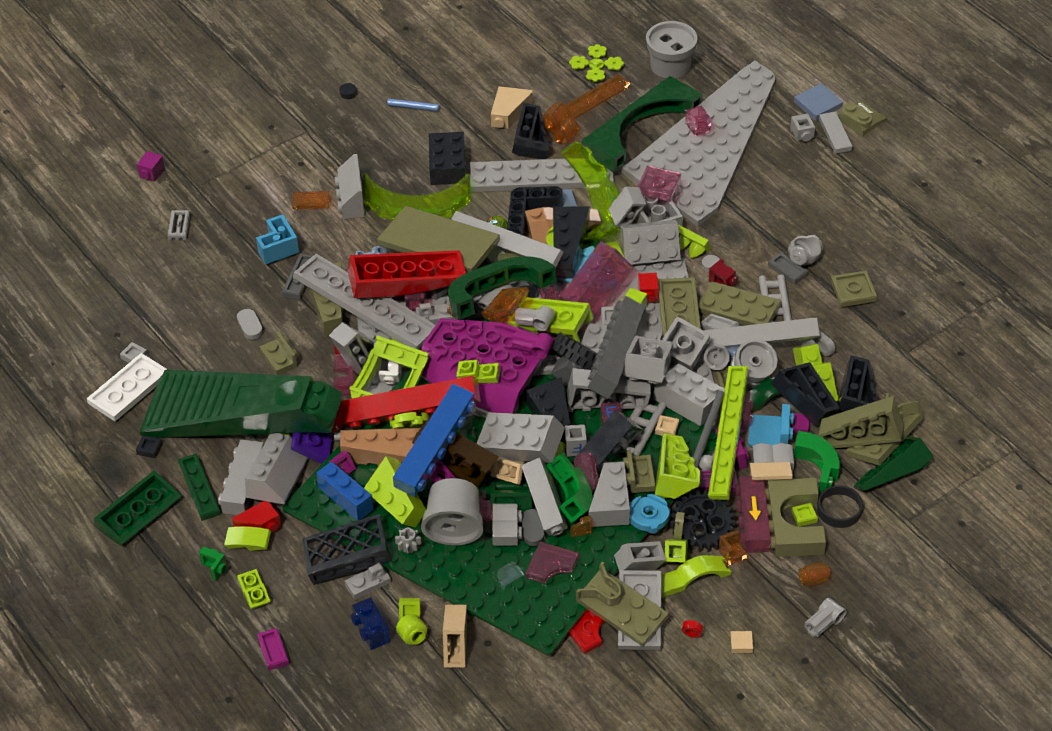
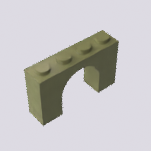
(786, 538)

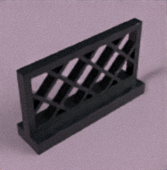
(349, 561)

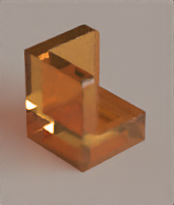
(731, 548)

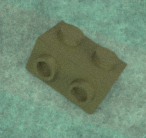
(640, 473)

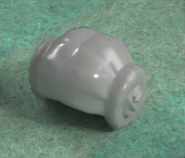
(805, 250)

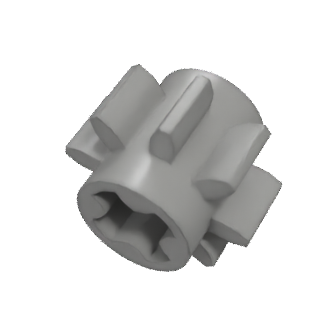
(408, 540)

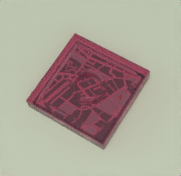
(659, 183)

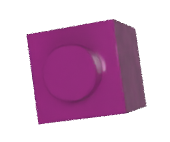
(150, 166)

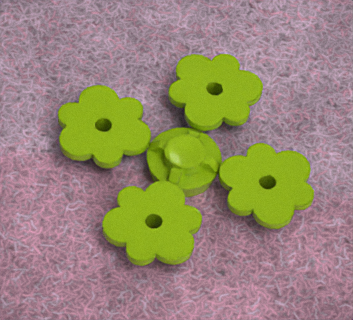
(596, 65)

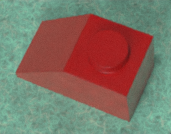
(259, 516)

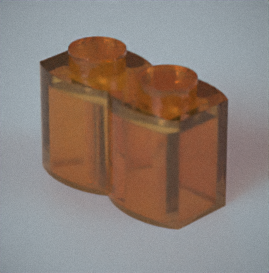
(560, 122)

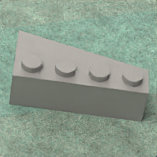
(627, 392)

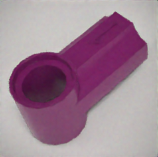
(537, 345)

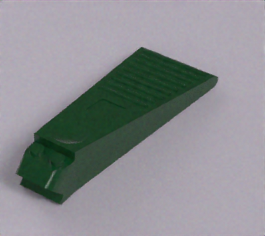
(239, 404)

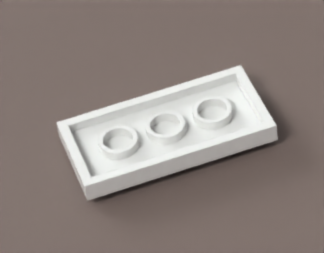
(127, 387)

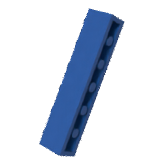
(434, 440)

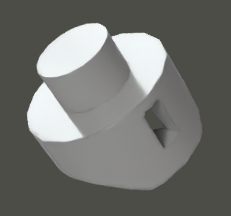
(716, 356)

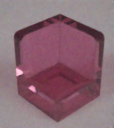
(344, 382)

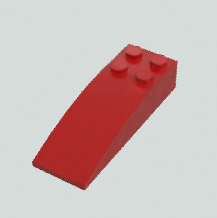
(403, 272)

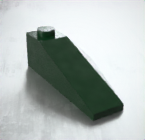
(906, 458)

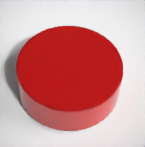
(692, 628)

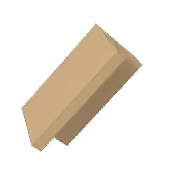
(770, 471)

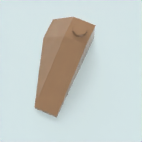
(541, 220)

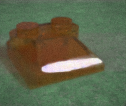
(505, 304)

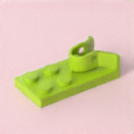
(567, 319)

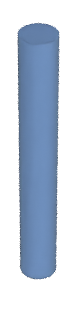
(411, 104)

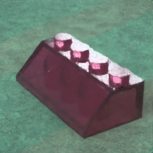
(598, 279)

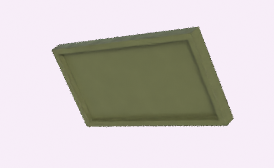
(426, 232)

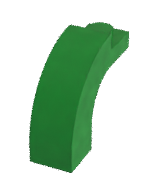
(821, 453)
(575, 486)

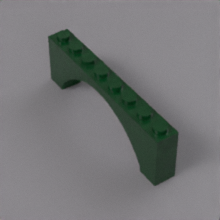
(666, 97)

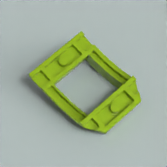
(392, 352)

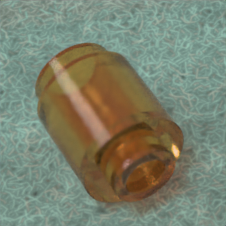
(814, 574)

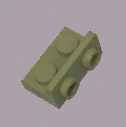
(279, 354)

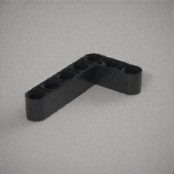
(530, 198)

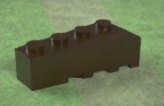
(467, 459)

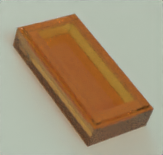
(310, 200)

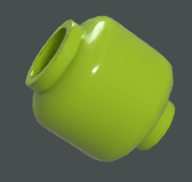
(411, 629)

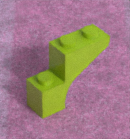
(812, 354)

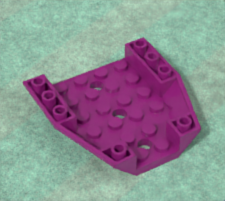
(469, 339)

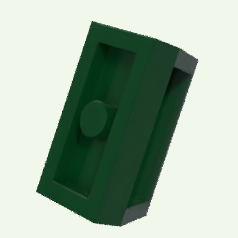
(511, 494)

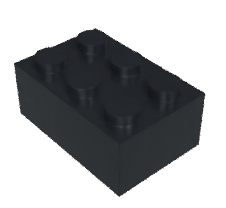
(446, 158)

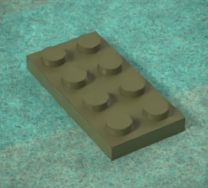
(679, 300)
(738, 304)

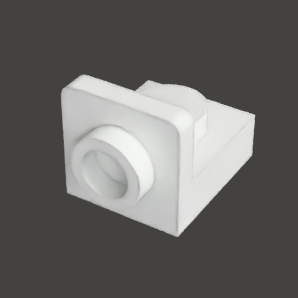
(392, 375)

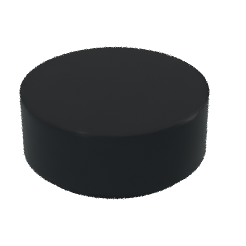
(348, 91)

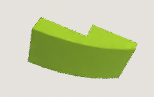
(483, 373)
(249, 537)
(253, 589)

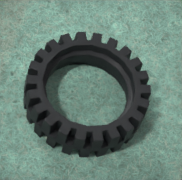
(574, 351)

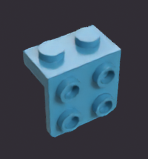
(771, 429)

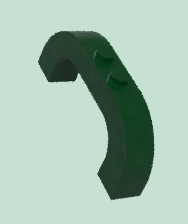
(494, 275)

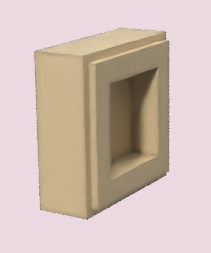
(667, 425)
(741, 642)

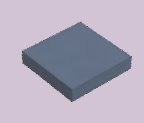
(818, 101)

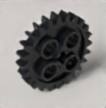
(719, 514)

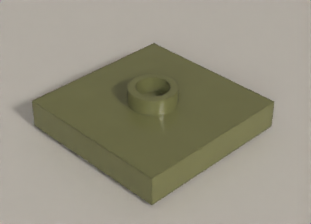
(853, 288)

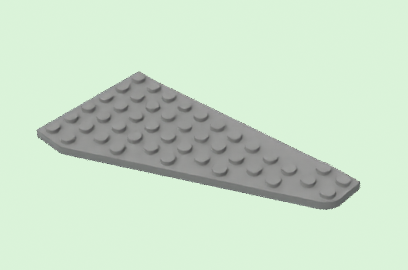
(711, 158)

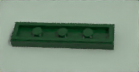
(199, 487)

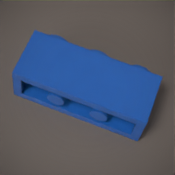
(344, 491)

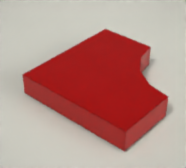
(586, 632)

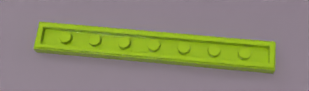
(728, 433)

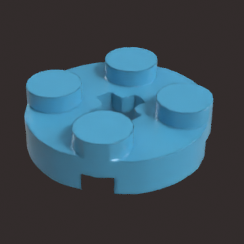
(653, 522)

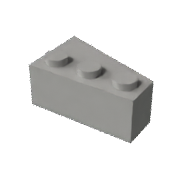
(352, 346)
(610, 498)

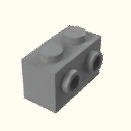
(640, 556)

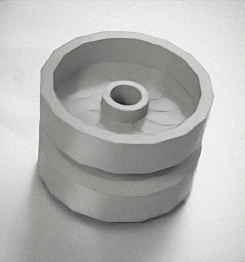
(759, 358)

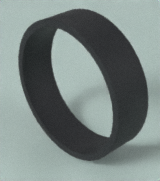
(840, 490)

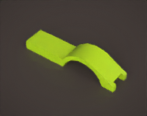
(691, 569)

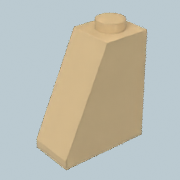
(508, 106)
(455, 635)

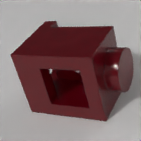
(722, 274)

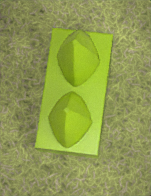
(697, 243)

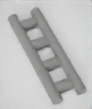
(779, 283)
(649, 424)

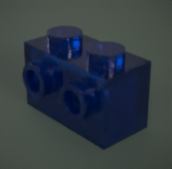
(370, 623)

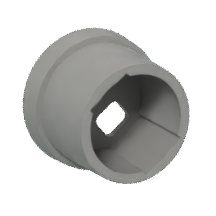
(671, 48)
(453, 513)

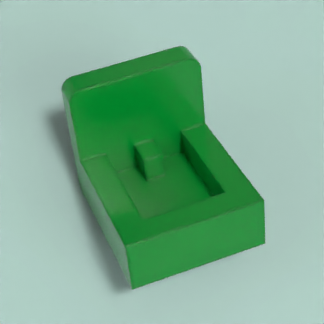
(214, 560)

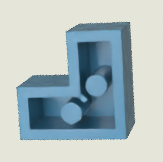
(279, 241)

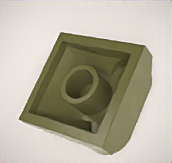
(860, 117)

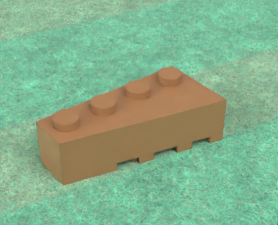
(375, 444)

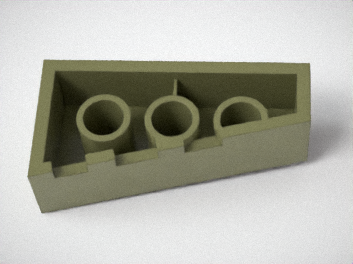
(328, 312)
(864, 425)

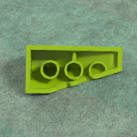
(675, 468)

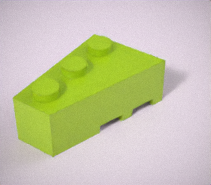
(401, 505)

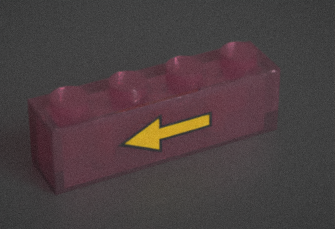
(753, 515)

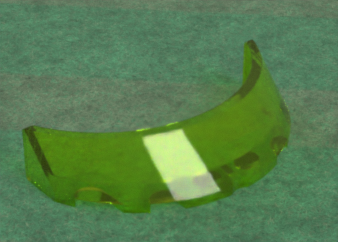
(598, 186)
(442, 203)

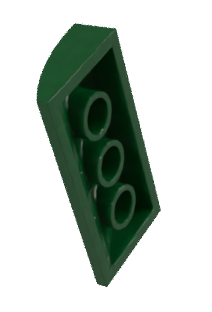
(136, 508)

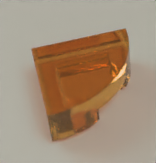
(582, 527)

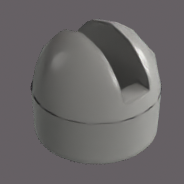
(706, 462)

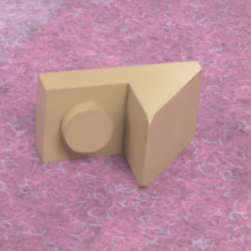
(508, 470)

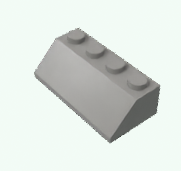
(274, 470)

